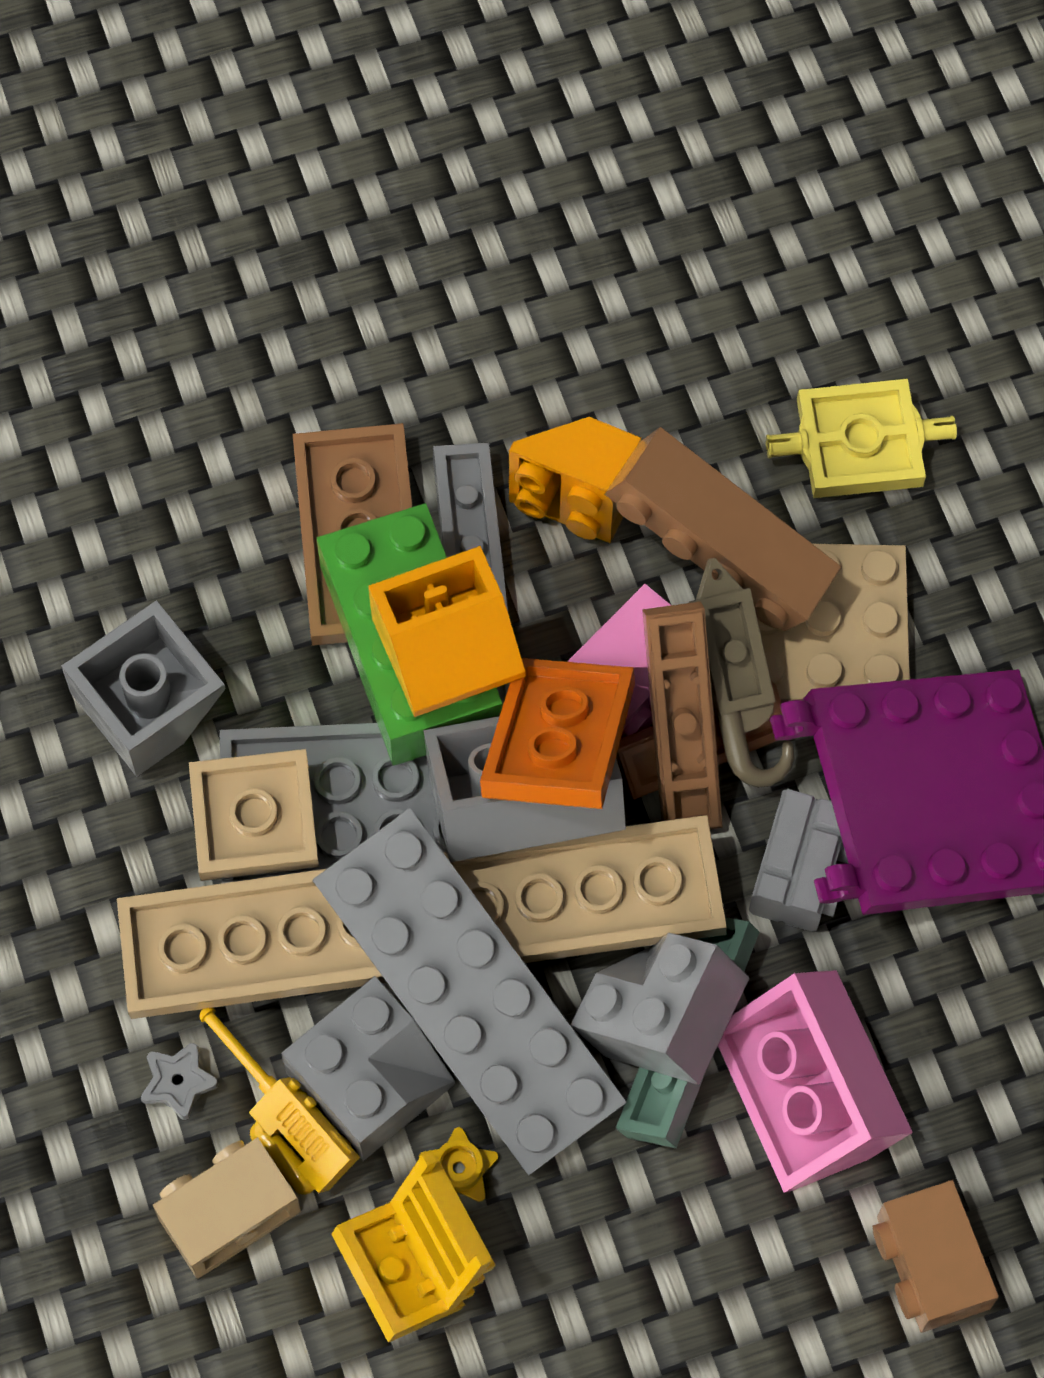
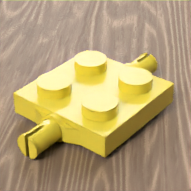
(861, 438)

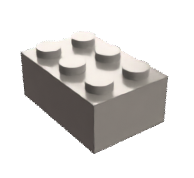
(493, 826)

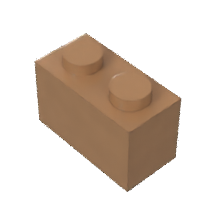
(935, 1257)

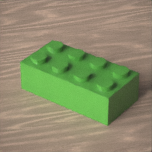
(362, 557)

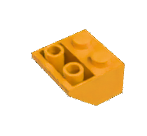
(568, 473)
(446, 631)

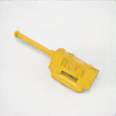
(294, 1115)

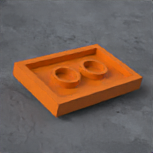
(559, 734)

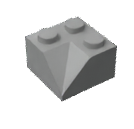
(144, 687)
(663, 1007)
(368, 1068)

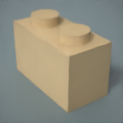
(226, 1206)

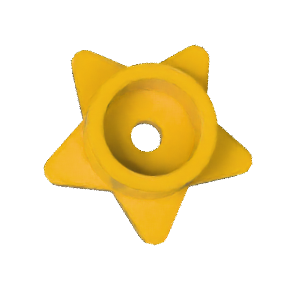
(475, 1161)

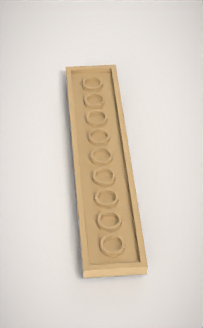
(547, 900)

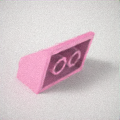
(811, 1079)

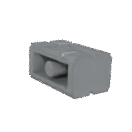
(797, 852)

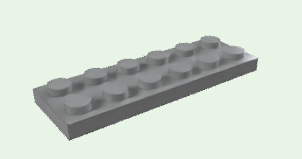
(469, 991)

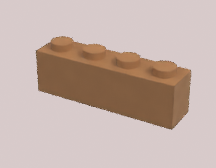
(711, 517)

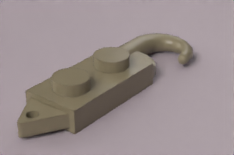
(738, 674)

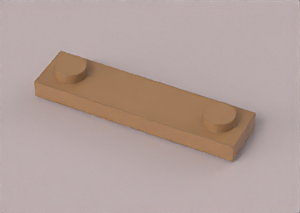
(682, 712)

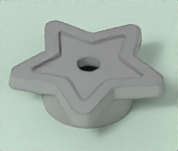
(180, 1096)

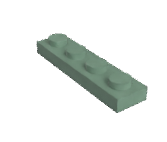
(660, 1103)

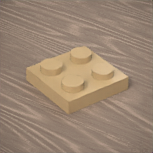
(253, 815)

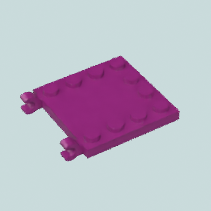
(928, 788)

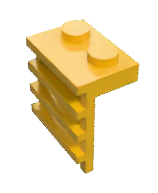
(415, 1252)

